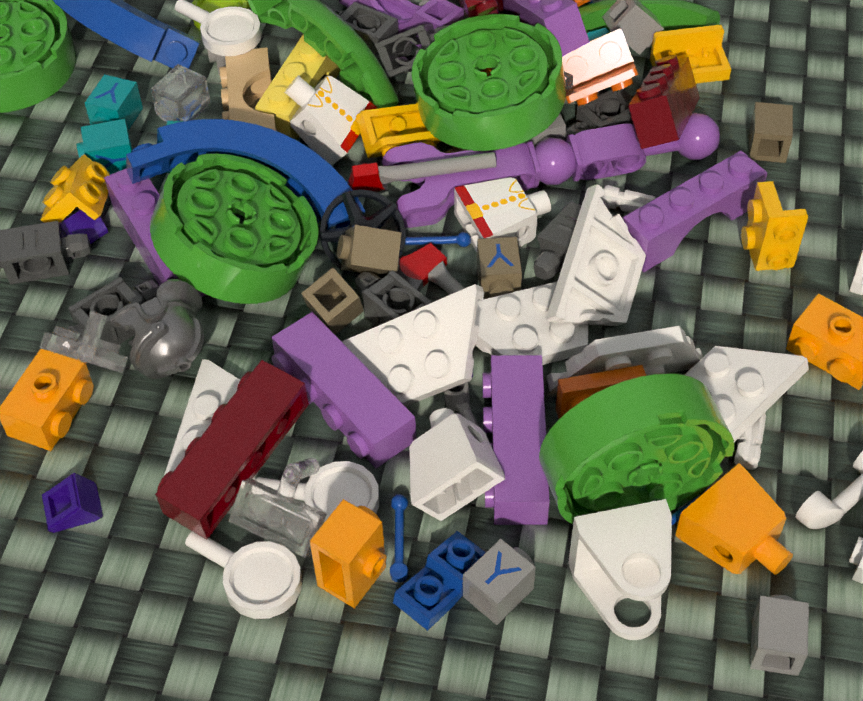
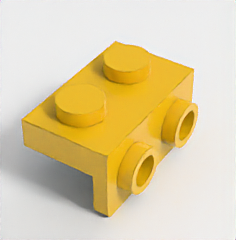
(702, 47)
(392, 127)
(75, 187)
(771, 233)

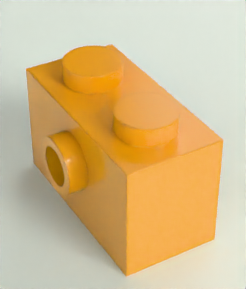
(830, 340)
(46, 399)
(349, 552)

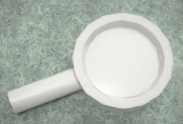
(225, 30)
(333, 484)
(258, 578)

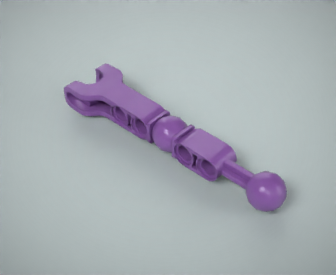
(584, 156)

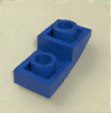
(440, 582)

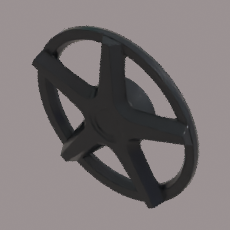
(357, 218)

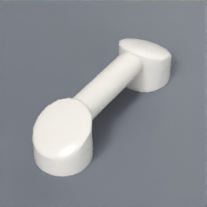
(821, 512)

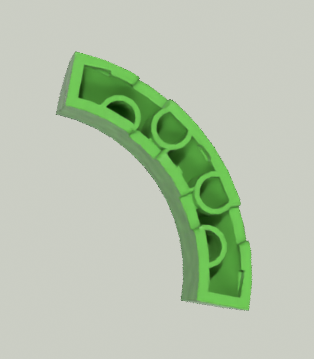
(670, 13)
(332, 38)

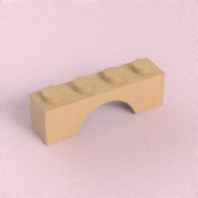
(244, 83)

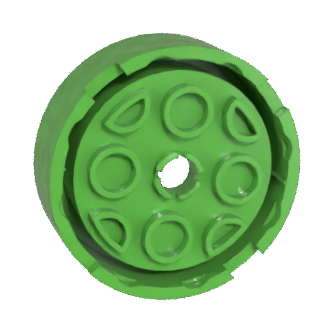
(34, 52)
(493, 110)
(216, 253)
(636, 446)

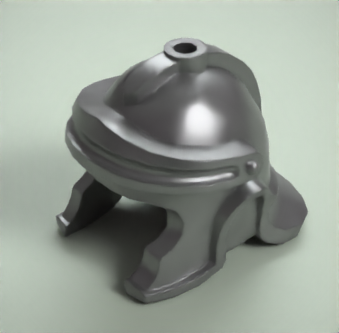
(165, 330)

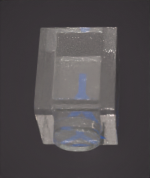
(180, 95)

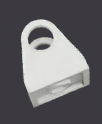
(623, 557)

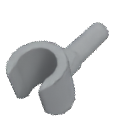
(460, 402)

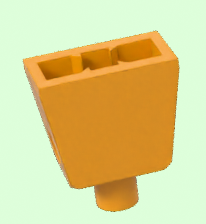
(736, 524)

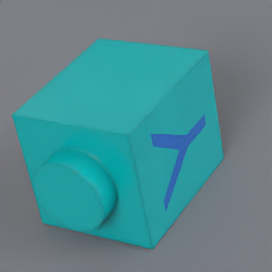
(114, 100)
(106, 144)

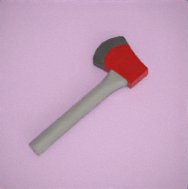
(376, 177)
(425, 266)

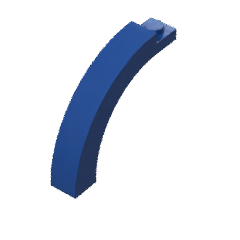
(134, 30)
(302, 167)

